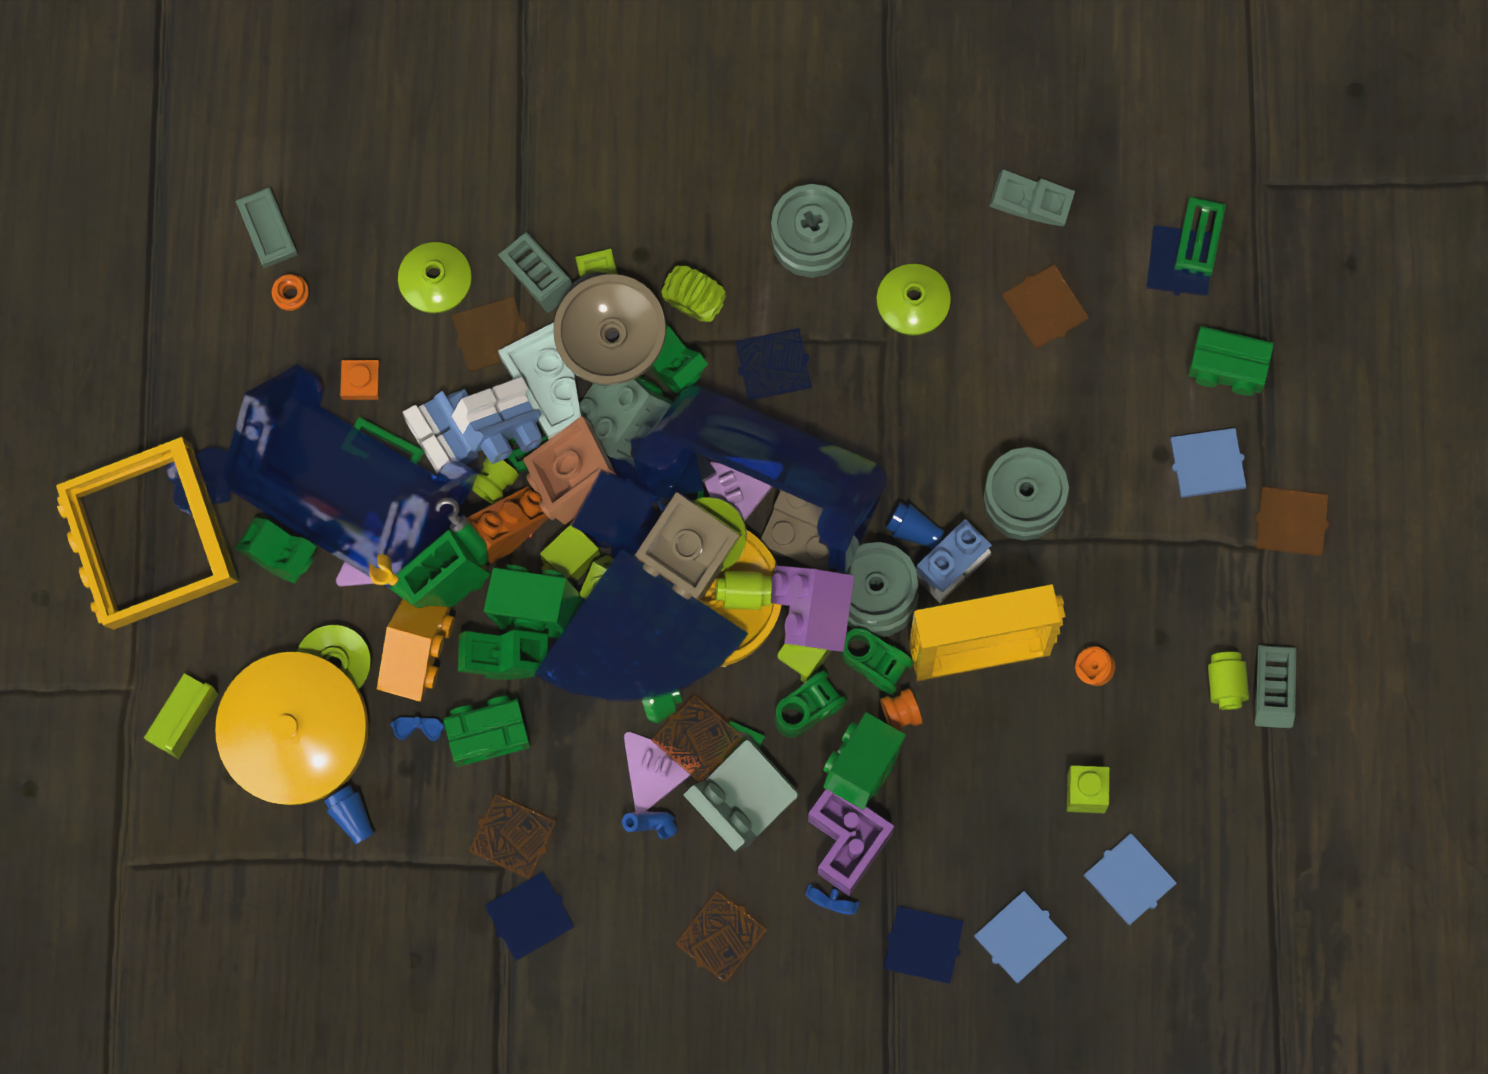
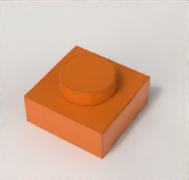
(360, 379)

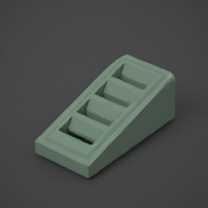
(550, 290)
(1274, 710)

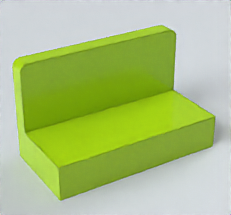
(181, 715)

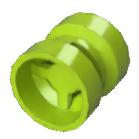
(493, 479)

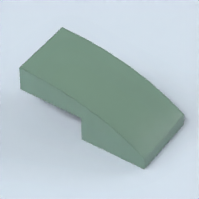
(1031, 199)

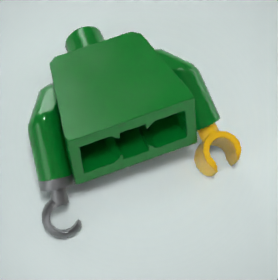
(444, 570)

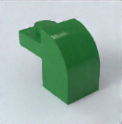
(676, 364)
(276, 550)
(503, 656)

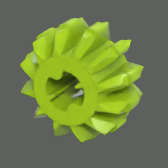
(693, 293)

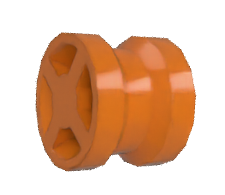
(901, 710)

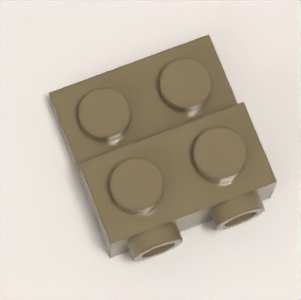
(794, 532)
(687, 547)

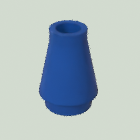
(914, 526)
(349, 813)

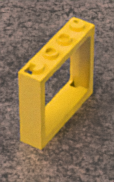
(83, 541)
(985, 632)

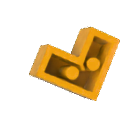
(411, 647)

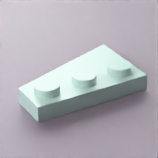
(548, 379)

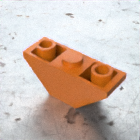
(509, 522)

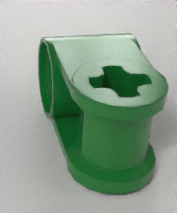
(877, 660)
(814, 701)

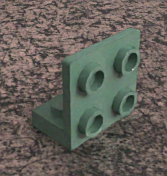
(622, 415)
(743, 796)

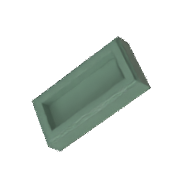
(266, 227)

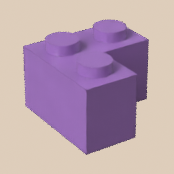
(817, 606)
(858, 838)

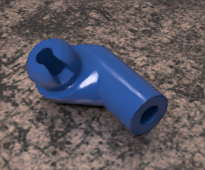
(648, 821)

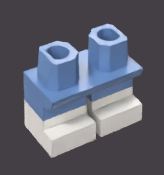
(497, 416)
(438, 432)
(956, 555)

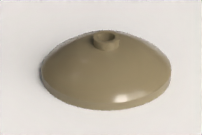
(606, 306)

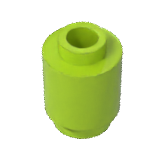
(744, 590)
(1228, 680)

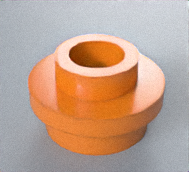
(287, 282)

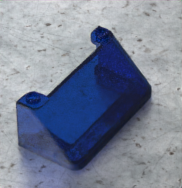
(773, 453)
(334, 478)

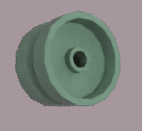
(792, 237)
(1016, 475)
(896, 586)

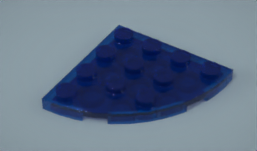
(638, 639)

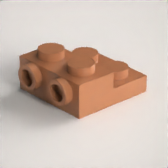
(566, 469)

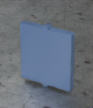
(1208, 463)
(1130, 879)
(1020, 937)

